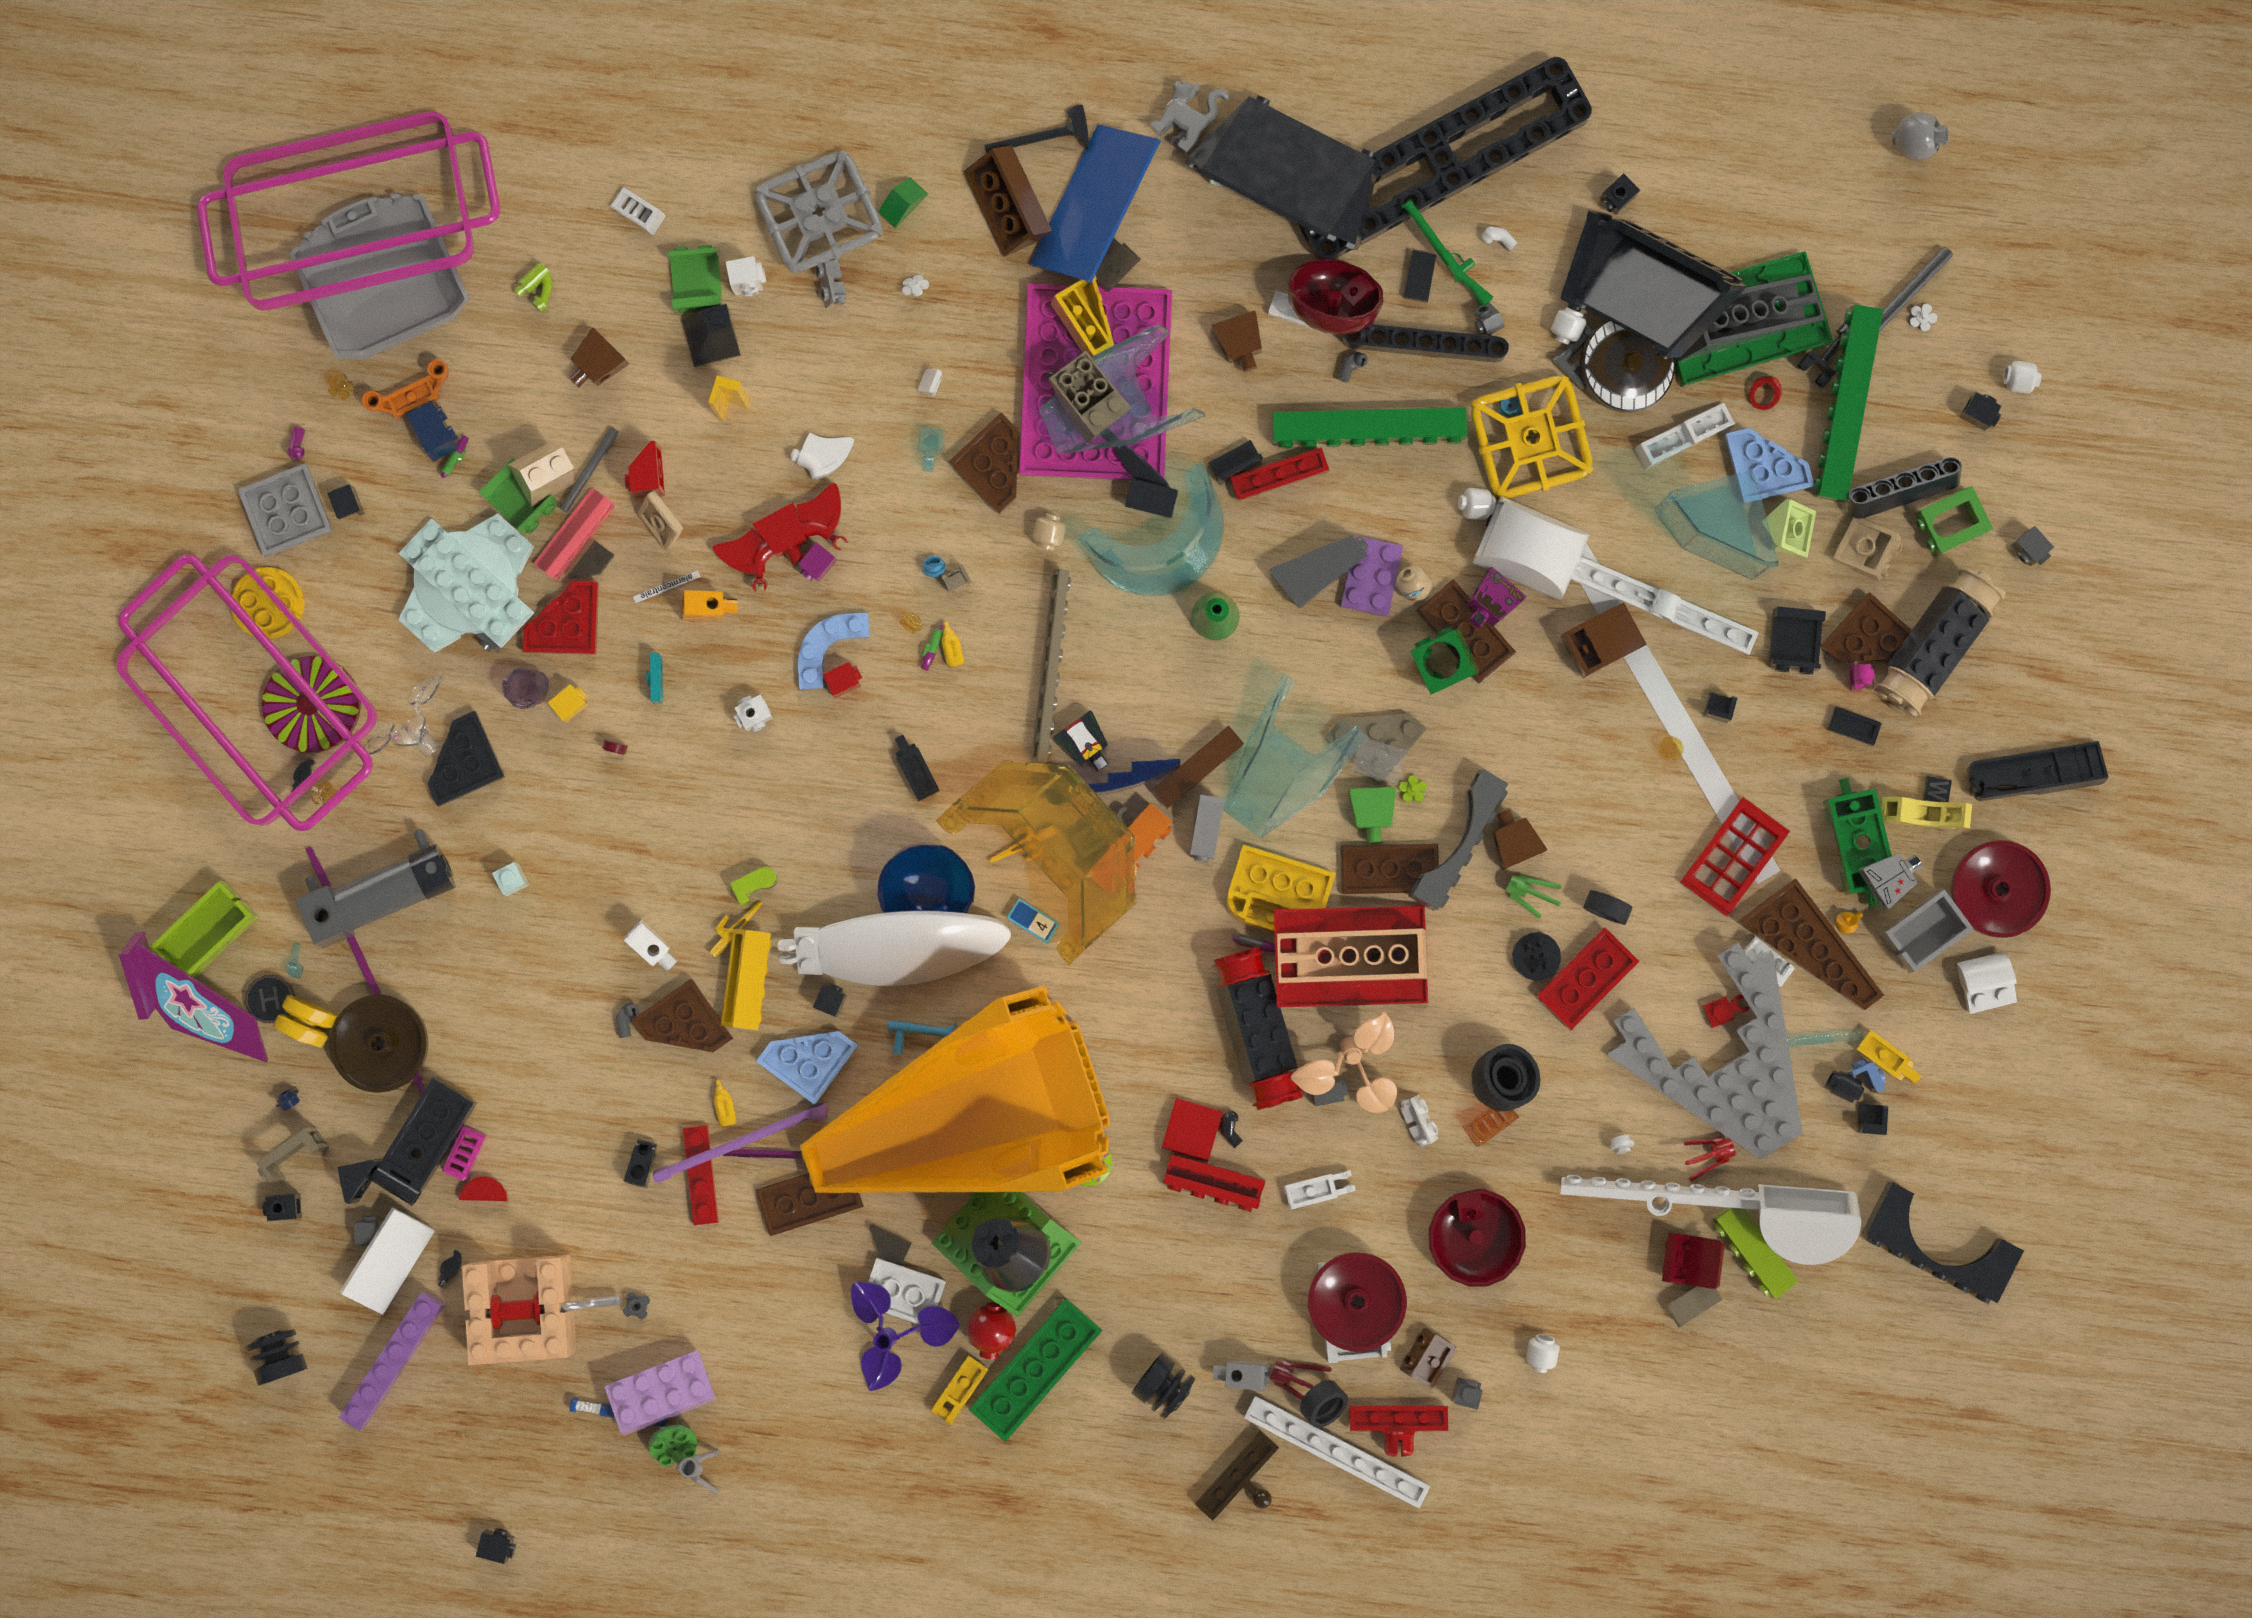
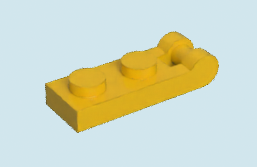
(960, 1389)

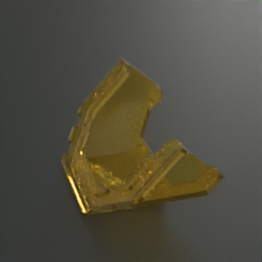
(1065, 834)

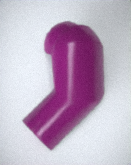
(294, 447)

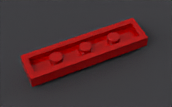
(1279, 474)
(701, 1177)

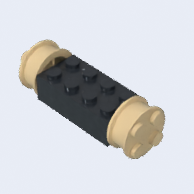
(1939, 641)

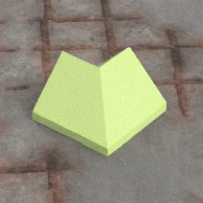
(1791, 528)

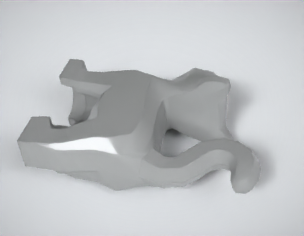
(1184, 117)

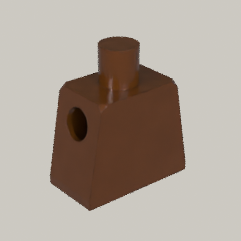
(1239, 339)
(596, 360)
(1516, 840)

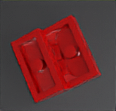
(1192, 1129)

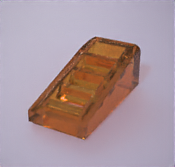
(1474, 1133)

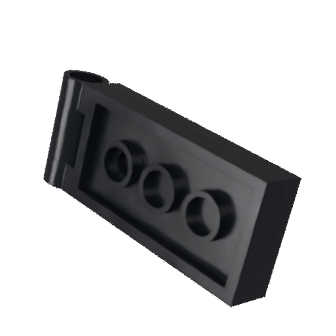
(429, 1129)

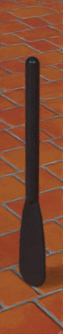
(1135, 463)

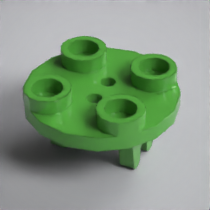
(673, 1444)

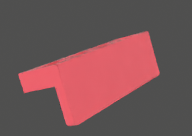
(574, 534)

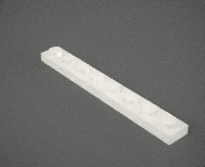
(1336, 1451)

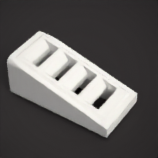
(651, 218)

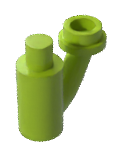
(535, 276)

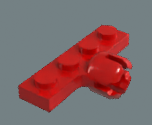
(1398, 1424)

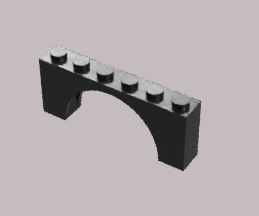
(1891, 1228)

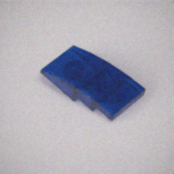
(1141, 774)

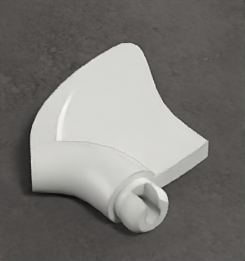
(822, 455)

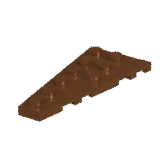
(1804, 935)

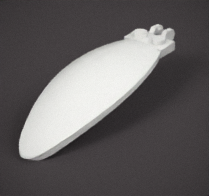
(895, 946)

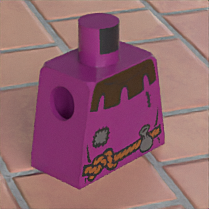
(1493, 599)

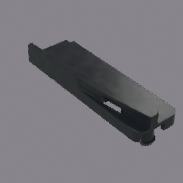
(2038, 772)

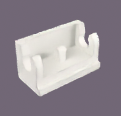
(1757, 948)

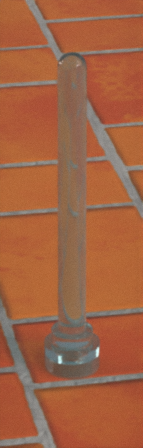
(1825, 1038)

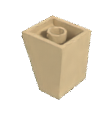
(543, 473)

